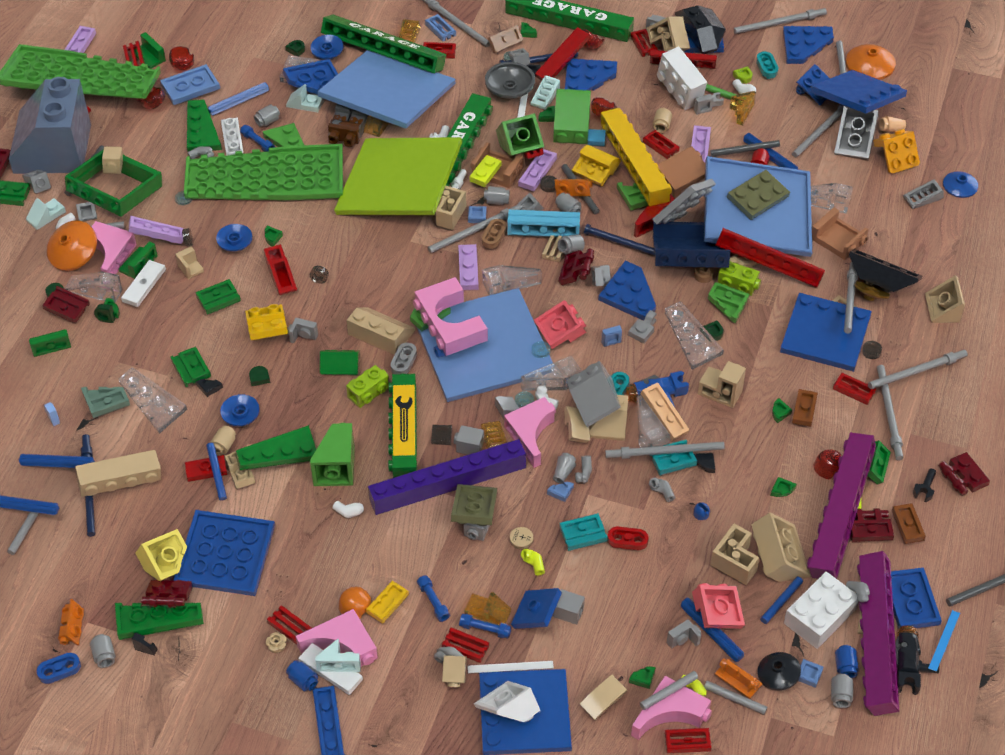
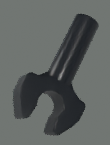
(925, 487)

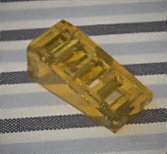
(412, 25)
(500, 434)

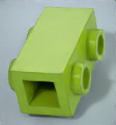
(740, 278)
(367, 386)

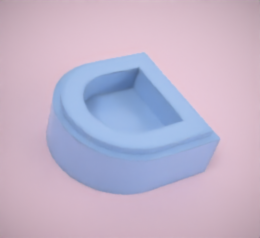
(52, 413)

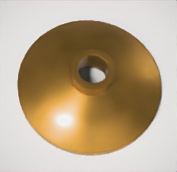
(871, 292)

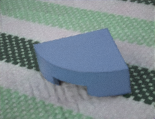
(561, 491)

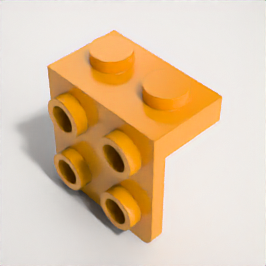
(899, 150)

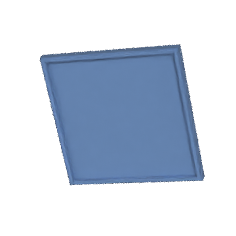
(386, 88)
(781, 227)
(493, 362)

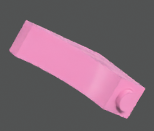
(114, 244)
(527, 425)
(348, 630)
(680, 706)

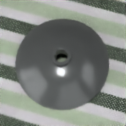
(510, 80)

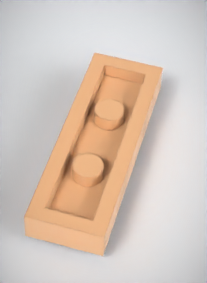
(665, 411)

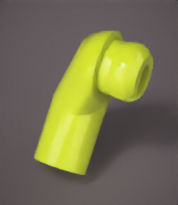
(534, 559)
(697, 687)

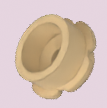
(278, 646)

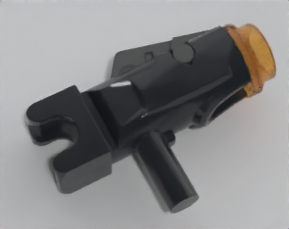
(908, 659)

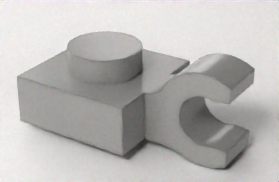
(706, 102)
(643, 329)

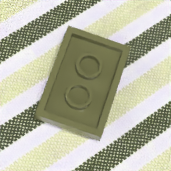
(758, 194)
(474, 505)

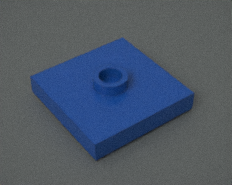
(536, 608)

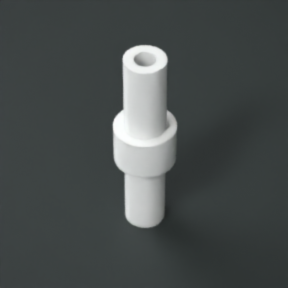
(458, 181)

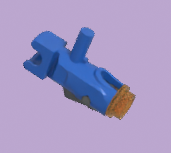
(670, 385)

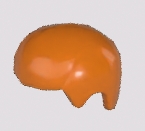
(356, 599)

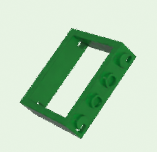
(150, 179)

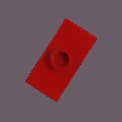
(202, 468)

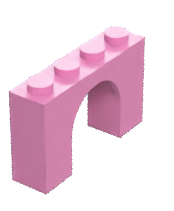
(449, 336)

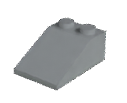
(856, 133)
(594, 393)

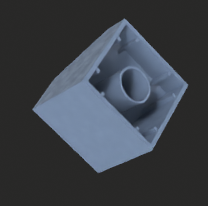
(52, 129)

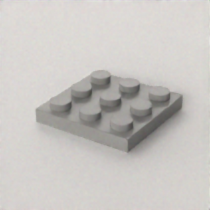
(685, 200)

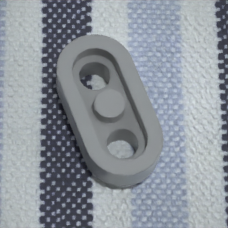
(401, 362)

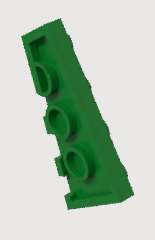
(200, 127)
(280, 450)
(158, 619)

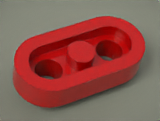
(627, 538)

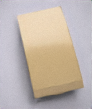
(577, 429)
(240, 477)
(603, 697)

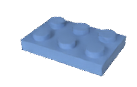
(190, 84)

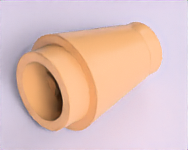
(890, 124)

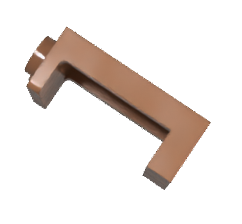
(683, 170)
(508, 171)
(837, 235)

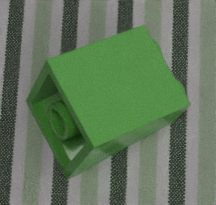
(572, 116)
(520, 135)
(334, 457)

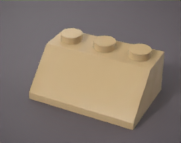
(378, 329)
(779, 548)

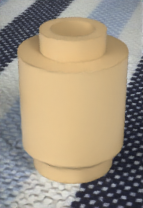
(662, 120)
(223, 440)

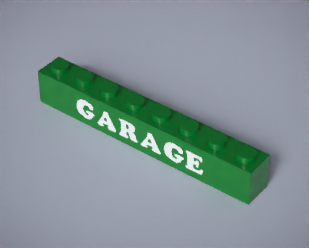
(573, 16)
(384, 43)
(469, 127)

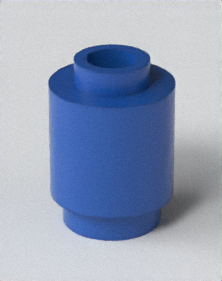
(847, 661)
(302, 675)

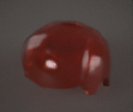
(594, 42)
(181, 58)
(154, 99)
(600, 104)
(827, 463)

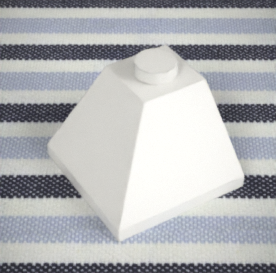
(510, 701)

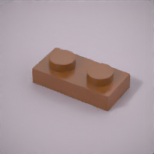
(804, 407)
(908, 523)

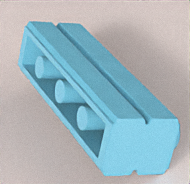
(543, 223)

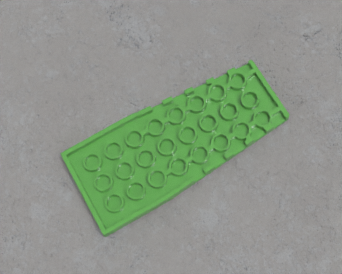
(34, 64)
(278, 174)

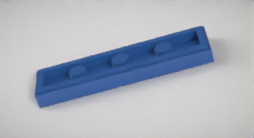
(328, 721)

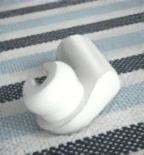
(743, 88)
(443, 133)
(67, 218)
(541, 392)
(349, 510)

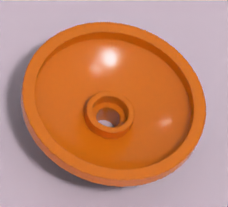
(871, 61)
(71, 245)

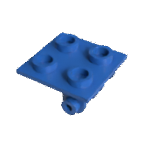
(810, 78)

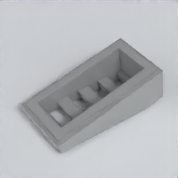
(933, 186)

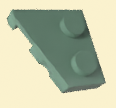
(105, 400)

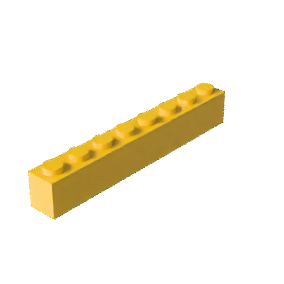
(635, 157)

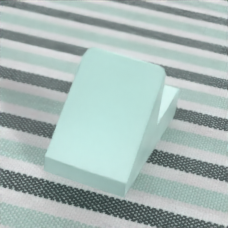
(301, 100)
(42, 214)
(333, 661)

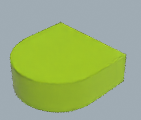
(743, 74)

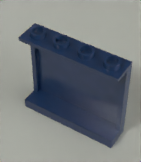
(684, 246)

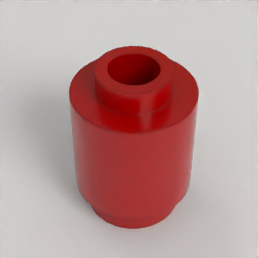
(760, 156)

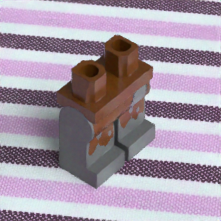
(346, 126)

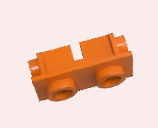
(574, 187)
(72, 616)
(738, 678)

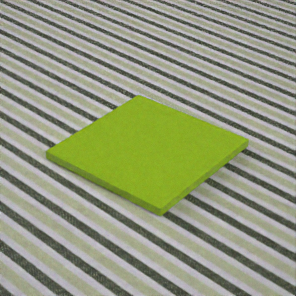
(399, 176)

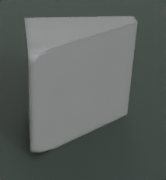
(520, 56)
(529, 202)
(86, 211)
(505, 405)

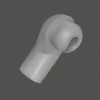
(200, 151)
(586, 470)
(662, 487)
(861, 590)
(439, 655)

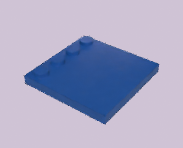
(859, 91)
(819, 334)
(226, 552)
(545, 731)

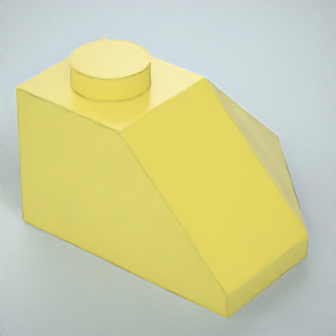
(162, 555)

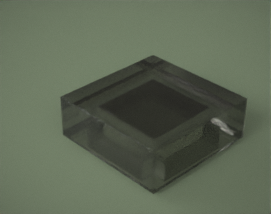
(441, 434)

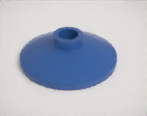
(326, 46)
(960, 184)
(234, 237)
(239, 410)

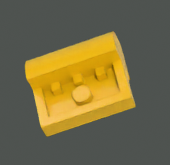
(595, 165)
(266, 321)

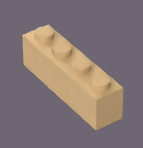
(118, 473)

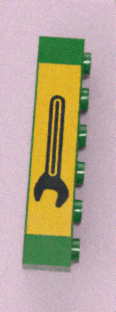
(403, 425)

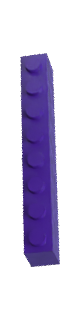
(446, 476)

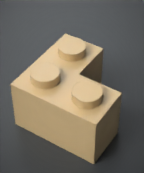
(670, 33)
(450, 207)
(723, 385)
(732, 555)

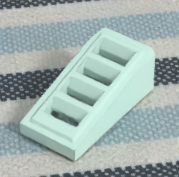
(547, 83)

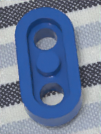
(58, 668)

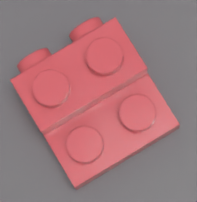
(560, 324)
(718, 606)

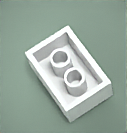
(681, 77)
(821, 610)

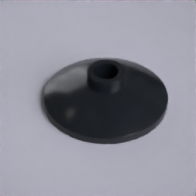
(779, 678)

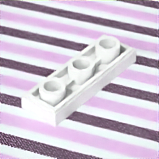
(231, 136)
(143, 283)
(343, 680)

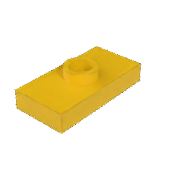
(387, 602)

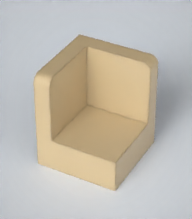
(188, 263)

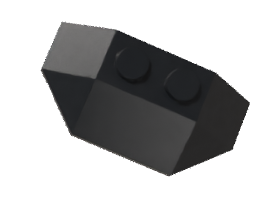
(703, 27)
(882, 273)

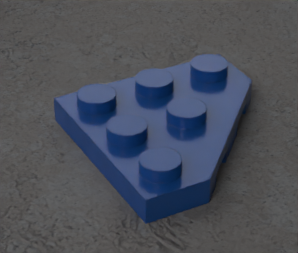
(805, 41)
(312, 74)
(589, 74)
(629, 291)

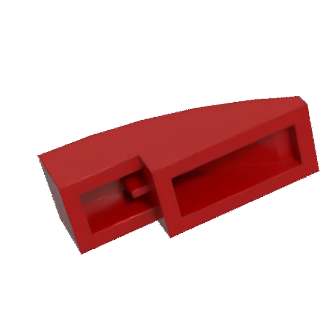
(645, 221)
(279, 269)

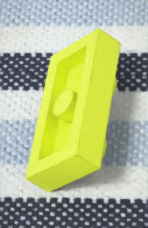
(485, 171)

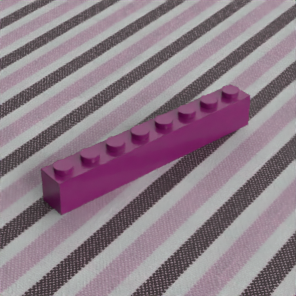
(842, 505)
(878, 635)

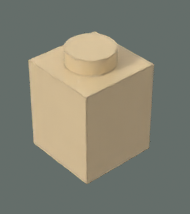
(112, 160)
(454, 670)

